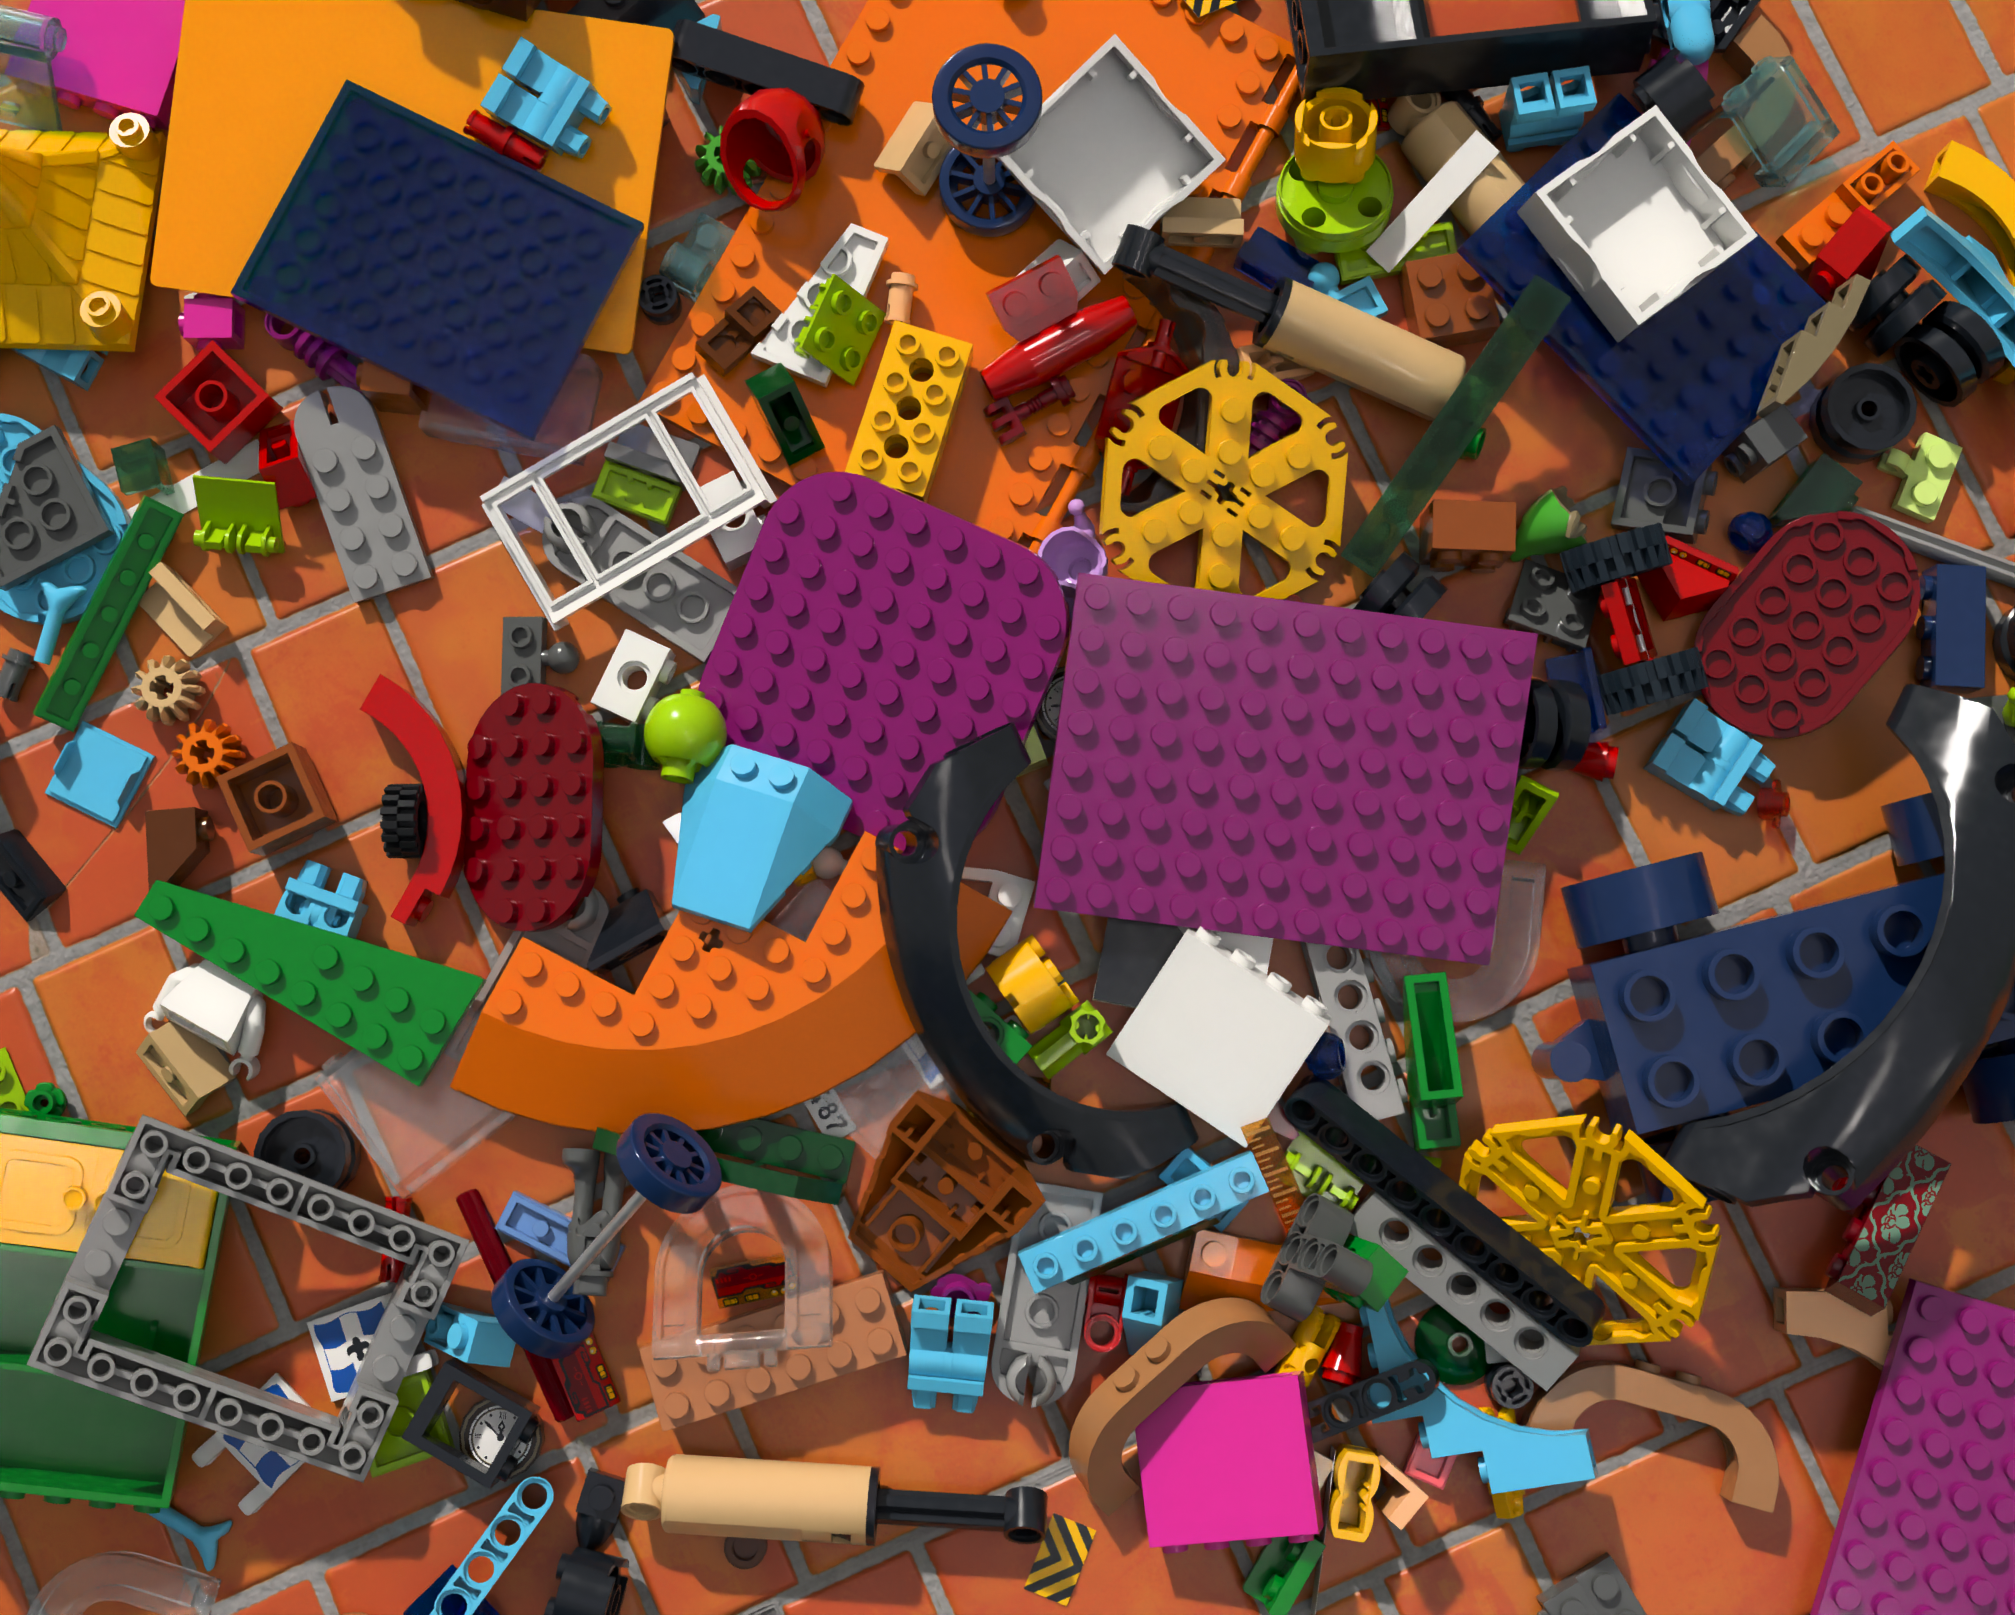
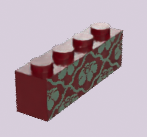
(1886, 1232)

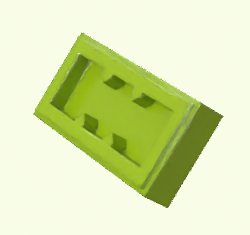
(637, 493)

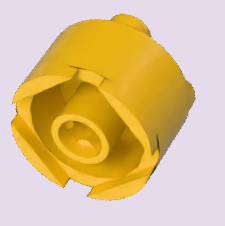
(1335, 136)
(1031, 984)

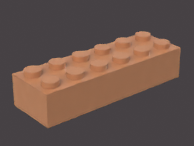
(863, 1335)

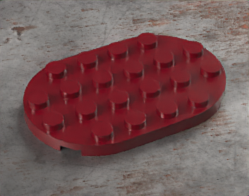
(1807, 624)
(533, 807)

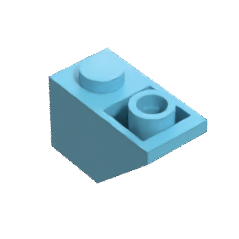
(1149, 1306)
(470, 1336)

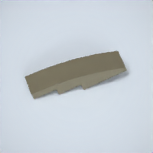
(1809, 348)

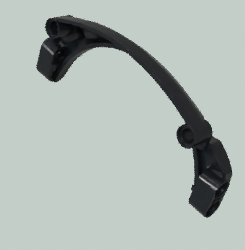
(920, 931)

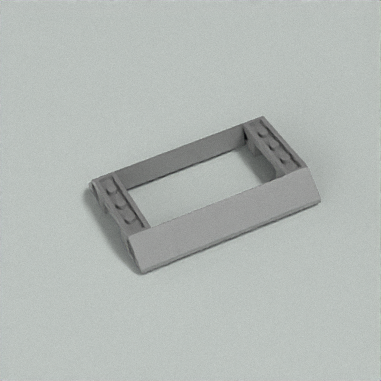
(117, 1367)

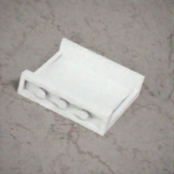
(1219, 1033)

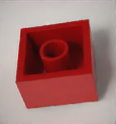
(218, 402)

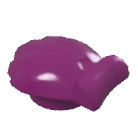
(961, 1287)

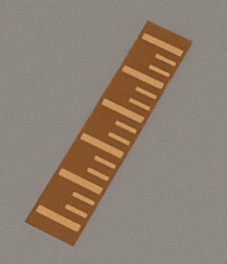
(1274, 1169)

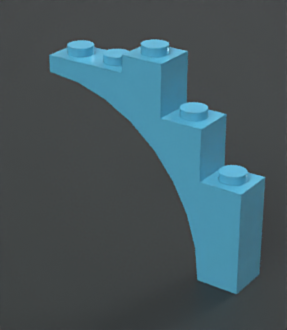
(1963, 269)
(1512, 1453)

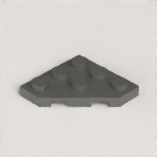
(46, 509)

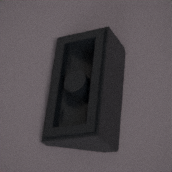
(26, 876)

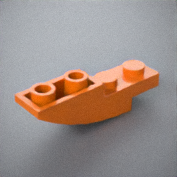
(1866, 187)

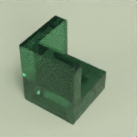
(142, 467)

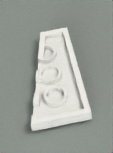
(856, 262)

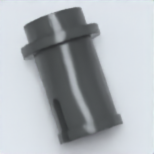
(14, 673)

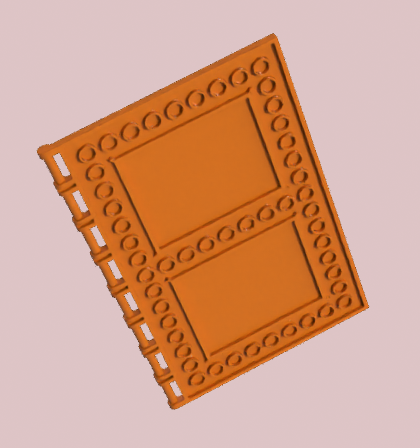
(1206, 68)

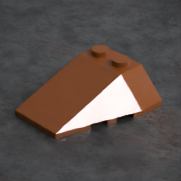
(940, 1193)

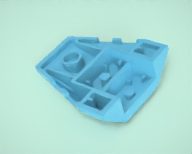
(750, 833)

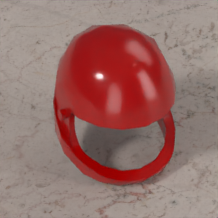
(780, 135)

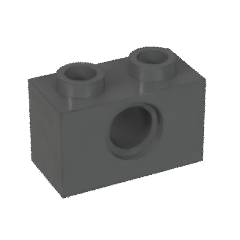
(1763, 444)

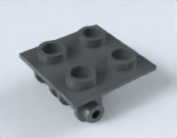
(1549, 609)

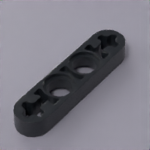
(1363, 1407)

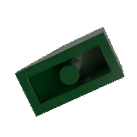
(785, 413)

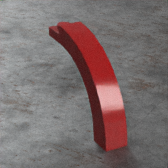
(444, 792)

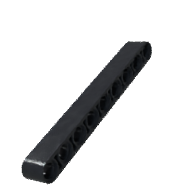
(1445, 1211)

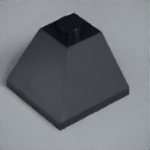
(629, 931)

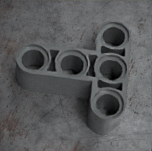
(1314, 1260)

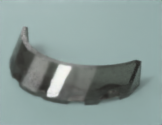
(1199, 338)

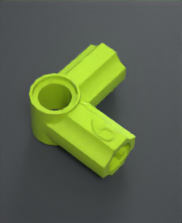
(1076, 1035)

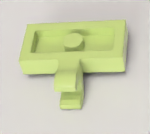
(1923, 475)

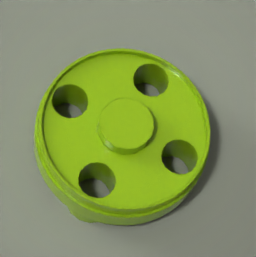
(1334, 209)

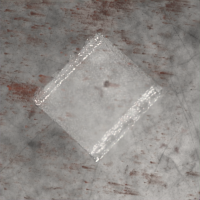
(407, 1127)

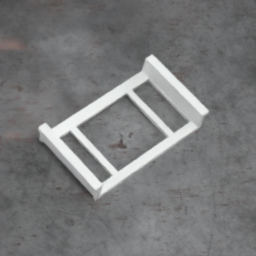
(711, 518)

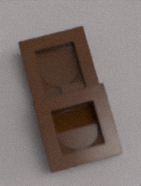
(739, 331)

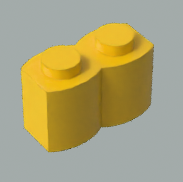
(1355, 1483)

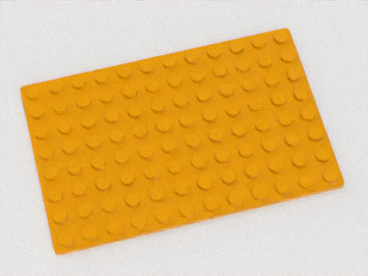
(267, 71)

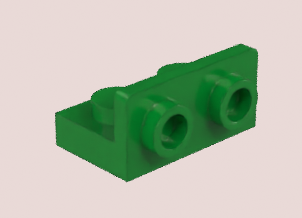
(1282, 1572)

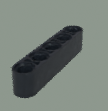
(753, 66)

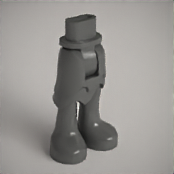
(585, 1225)

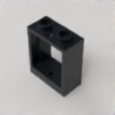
(436, 1399)

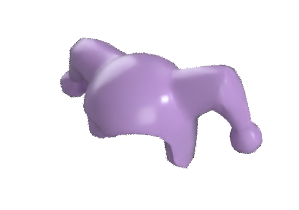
(1074, 552)

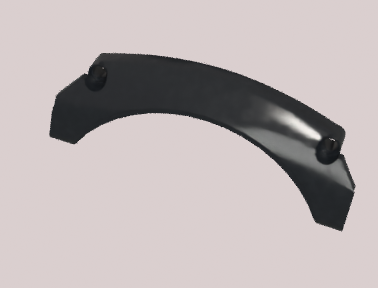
(1901, 1077)

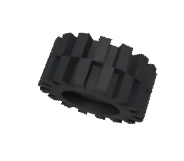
(404, 820)

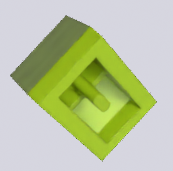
(1530, 807)

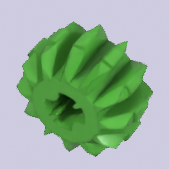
(713, 169)

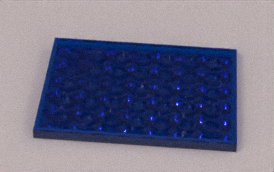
(438, 260)
(1690, 370)

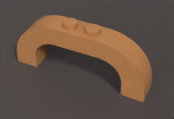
(1731, 150)
(1153, 1376)
(1751, 1460)

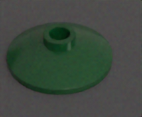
(1434, 1343)

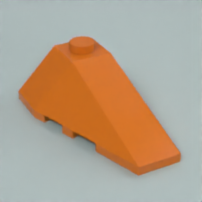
(1229, 1267)

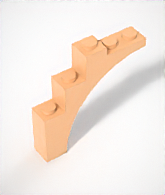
(1824, 1316)

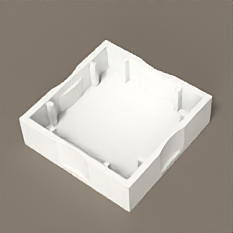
(1110, 153)
(1636, 223)

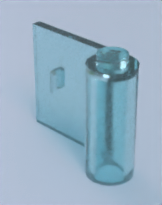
(26, 74)

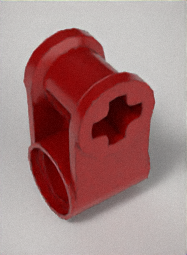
(1104, 1306)

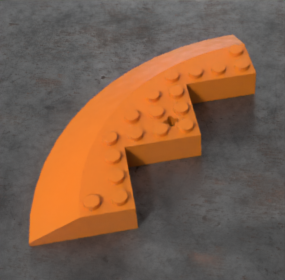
(706, 1031)

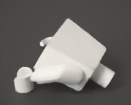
(216, 1009)

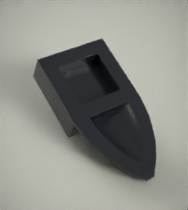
(598, 1508)

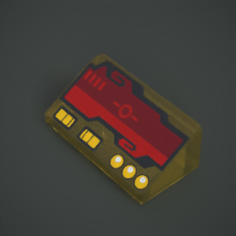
(749, 1280)

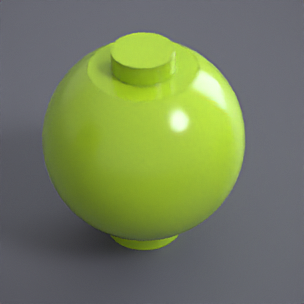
(684, 734)

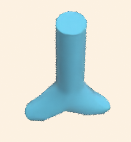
(59, 602)
(203, 1537)

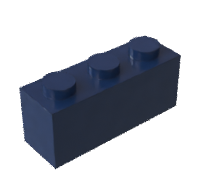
(1952, 628)

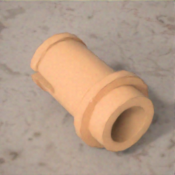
(900, 297)

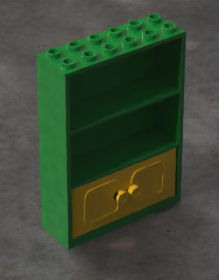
(55, 1431)

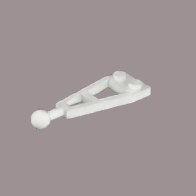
(1006, 890)

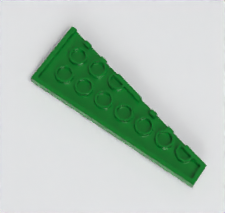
(359, 992)

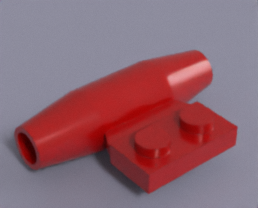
(1051, 332)

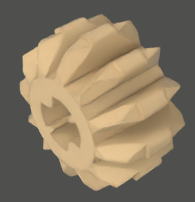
(153, 686)

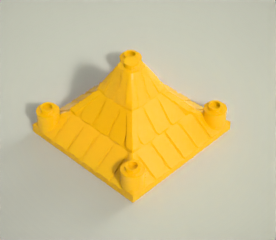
(77, 234)

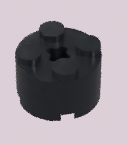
(1678, 93)
(589, 1584)

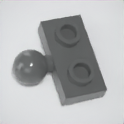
(527, 654)

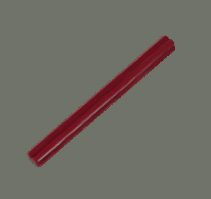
(497, 1263)

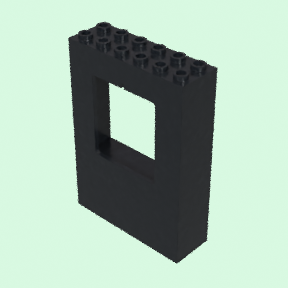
(1389, 53)

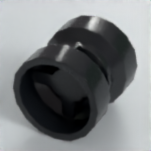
(665, 306)
(1501, 1380)

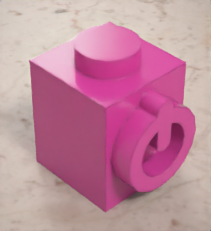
(212, 319)

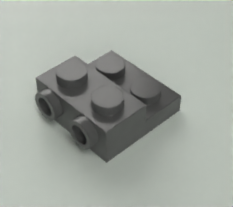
(1654, 495)
(1591, 1591)

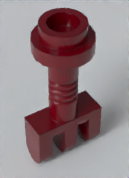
(1013, 416)

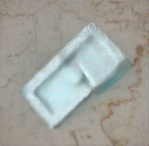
(694, 260)

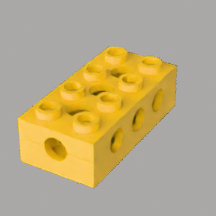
(895, 391)

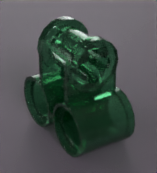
(625, 746)

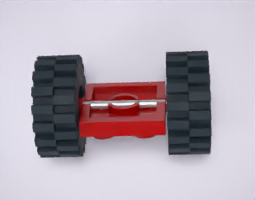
(1610, 565)

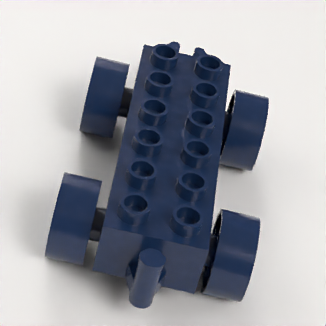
(1751, 1007)

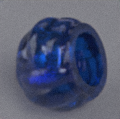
(1749, 531)
(1327, 1057)

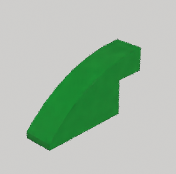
(1431, 1062)

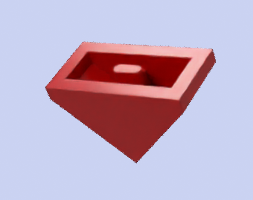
(1682, 588)

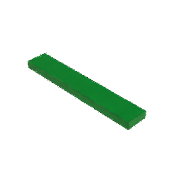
(108, 614)

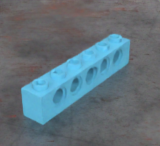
(1142, 1221)

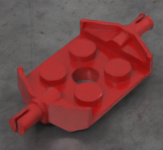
(1134, 375)

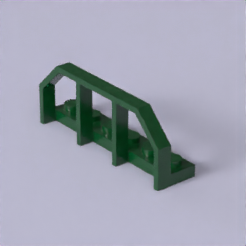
(777, 1146)

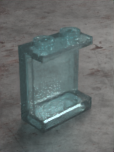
(1779, 119)

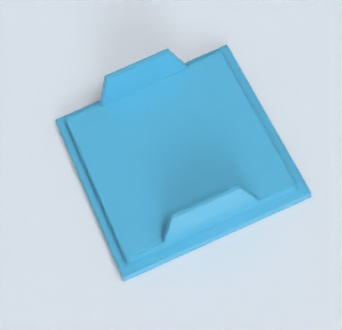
(99, 774)

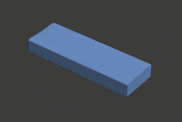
(538, 1227)

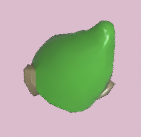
(1549, 526)

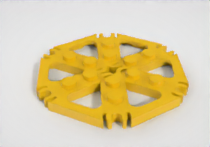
(1228, 454)
(1614, 1231)

